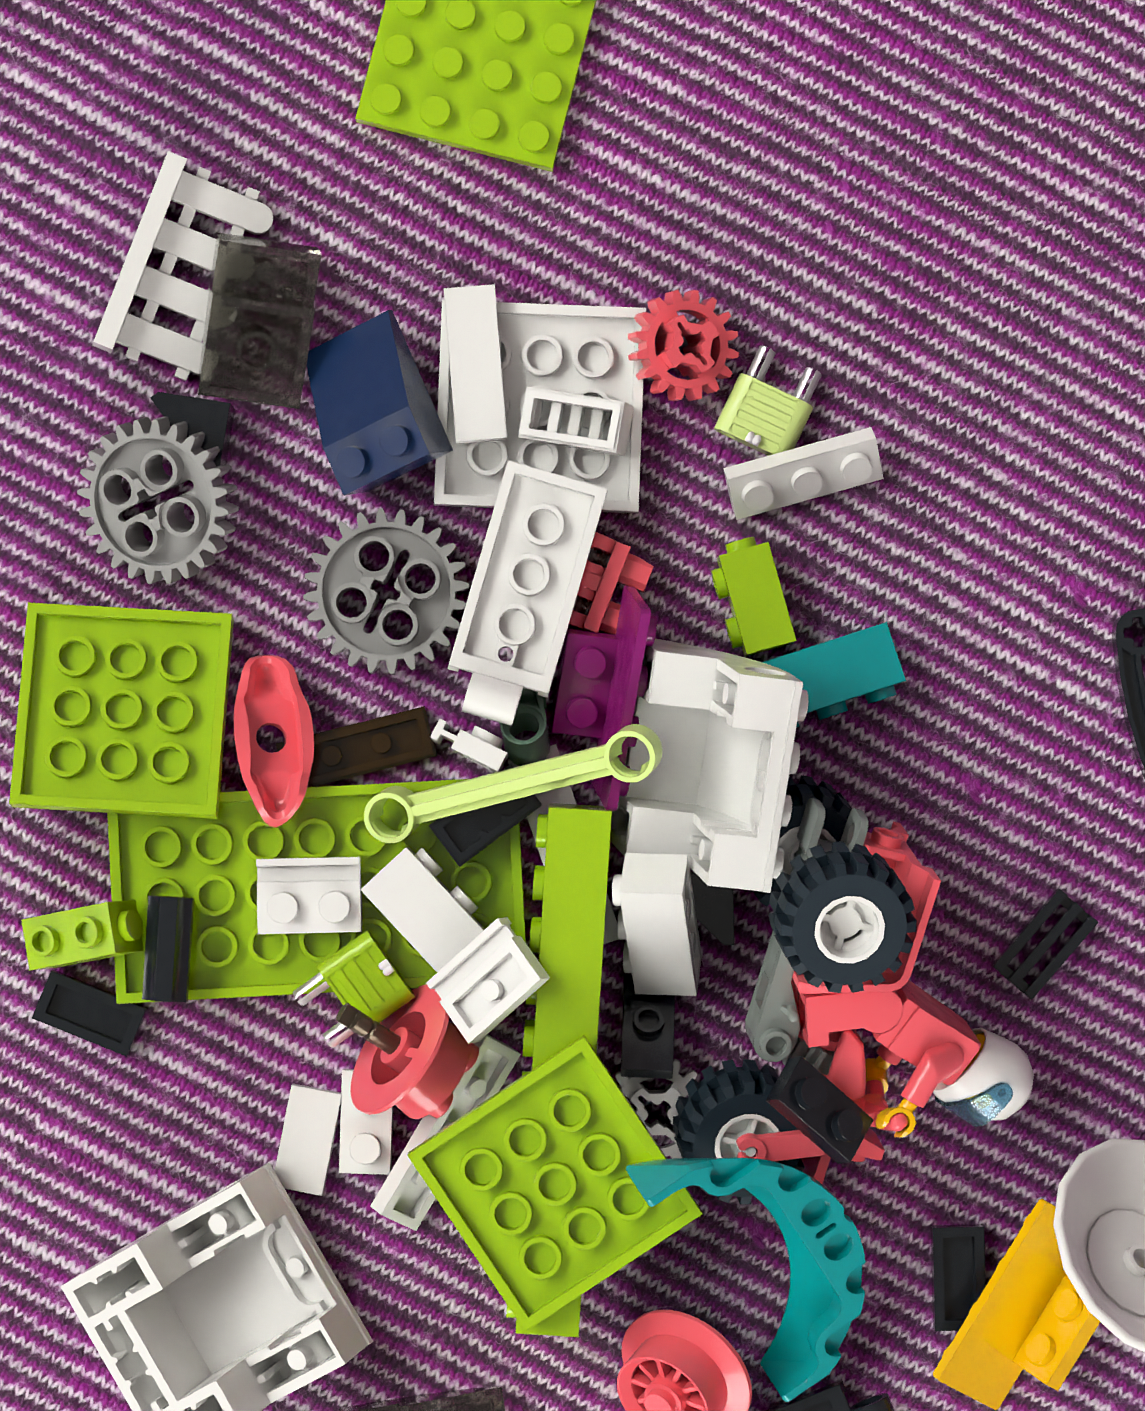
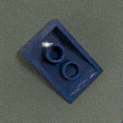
(373, 406)

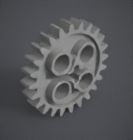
(138, 456)
(344, 572)

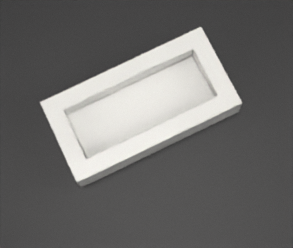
(307, 1138)

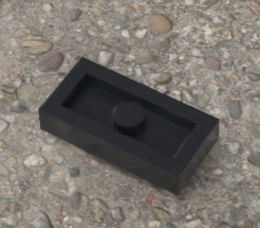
(819, 1110)

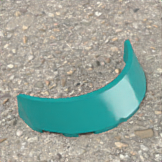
(821, 1250)

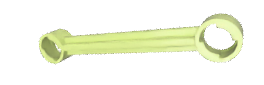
(512, 784)

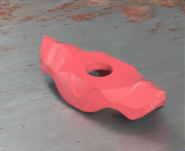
(273, 697)

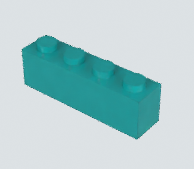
(845, 670)

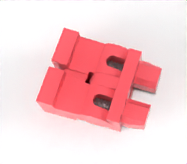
(600, 583)

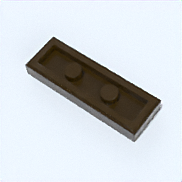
(370, 746)

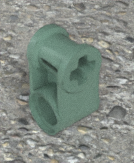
(529, 717)

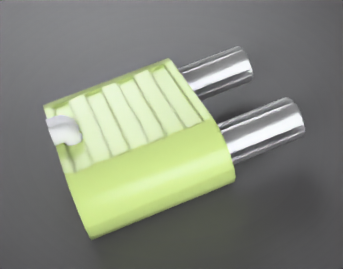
(763, 414)

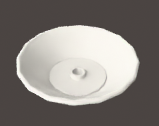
(1103, 1234)

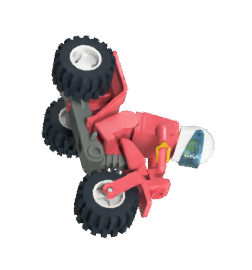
(840, 962)

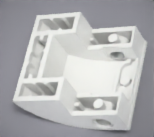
(722, 765)
(219, 1305)

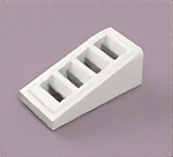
(618, 430)

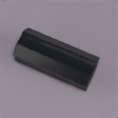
(168, 948)

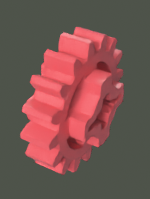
(703, 339)

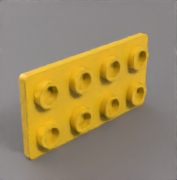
(1021, 1320)

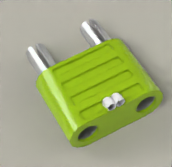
(361, 977)

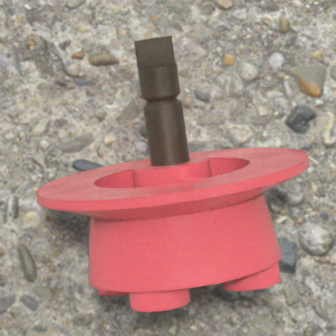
(408, 1058)

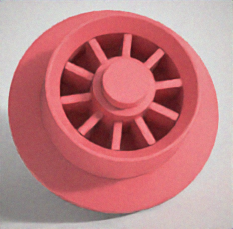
(680, 1366)

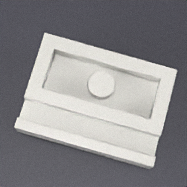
(478, 746)
(309, 895)
(488, 980)

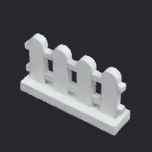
(179, 242)

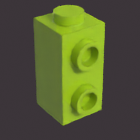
(755, 597)
(83, 934)

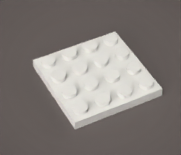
(555, 350)

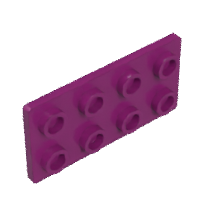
(600, 684)

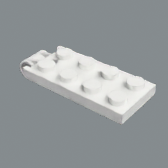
(525, 587)

